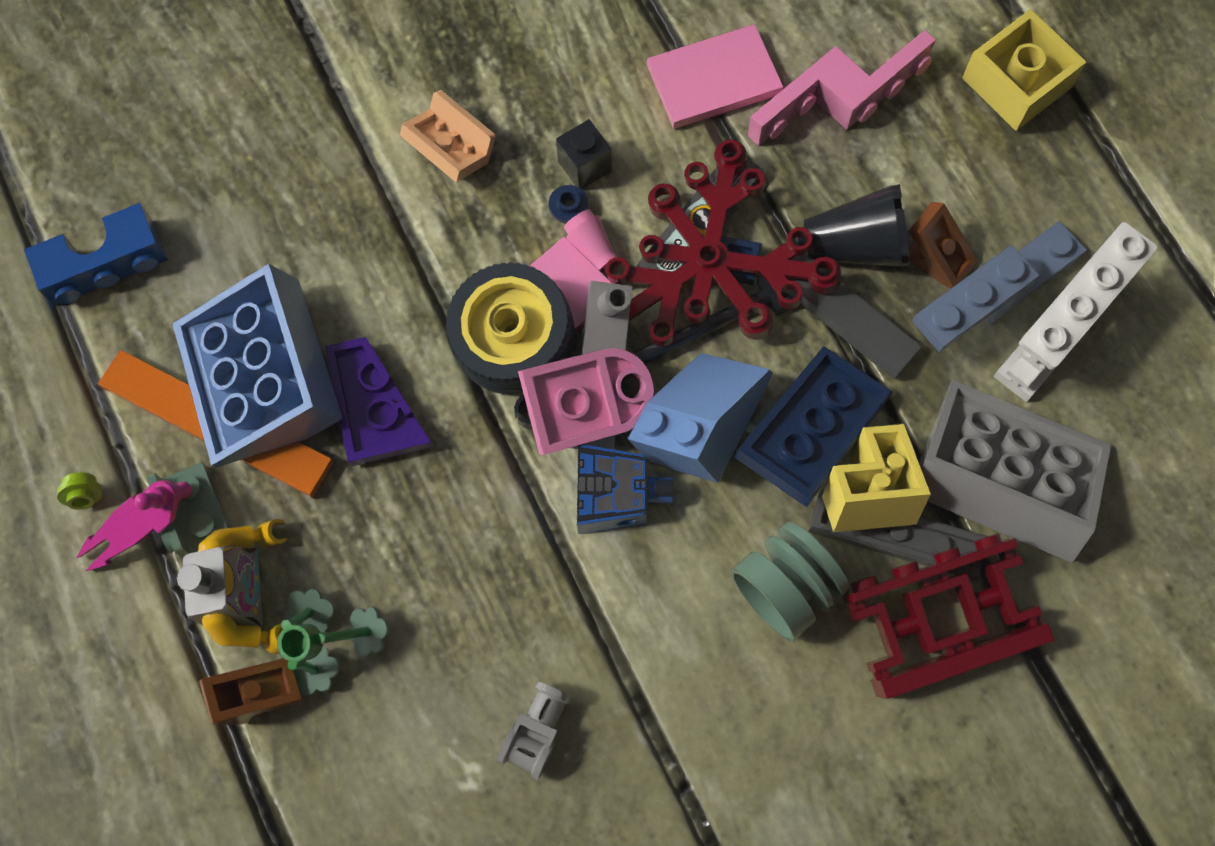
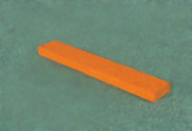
(173, 403)

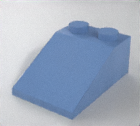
(700, 416)

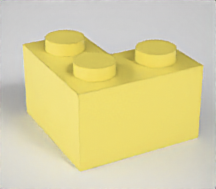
(880, 486)

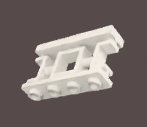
(1075, 310)

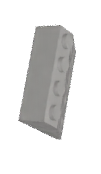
(1015, 471)

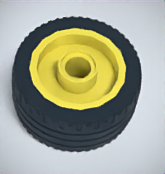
(501, 300)

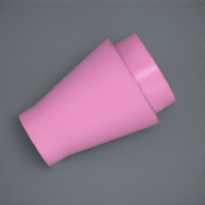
(590, 238)

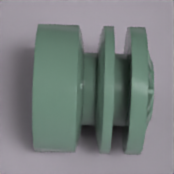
(796, 575)

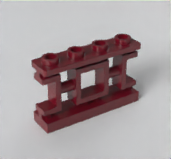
(957, 648)

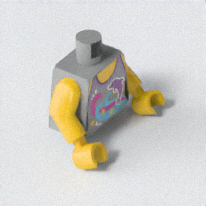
(225, 586)

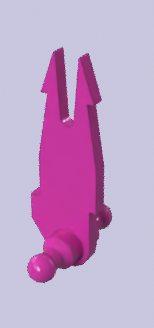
(137, 519)

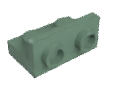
(195, 515)

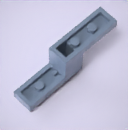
(998, 286)

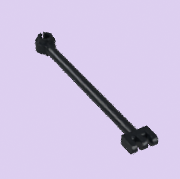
(686, 335)

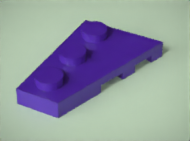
(373, 411)

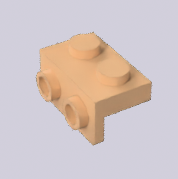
(450, 137)

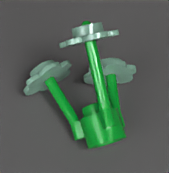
(303, 642)

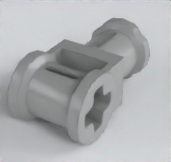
(535, 734)

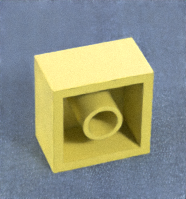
(1023, 69)

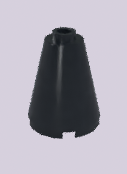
(862, 230)

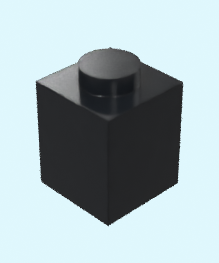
(584, 154)

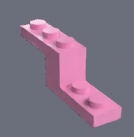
(841, 89)

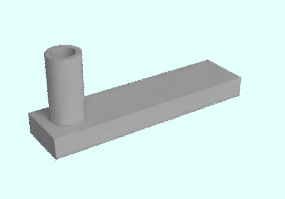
(605, 327)

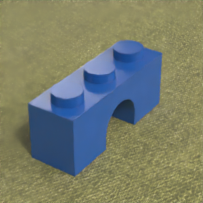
(129, 248)

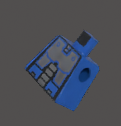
(615, 489)

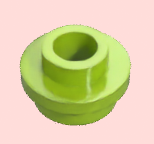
(79, 491)

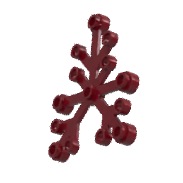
(720, 198)

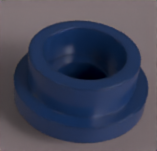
(566, 213)

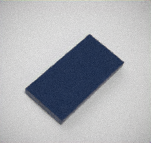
(813, 426)

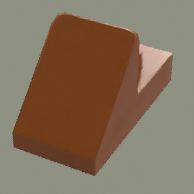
(940, 246)
(249, 691)

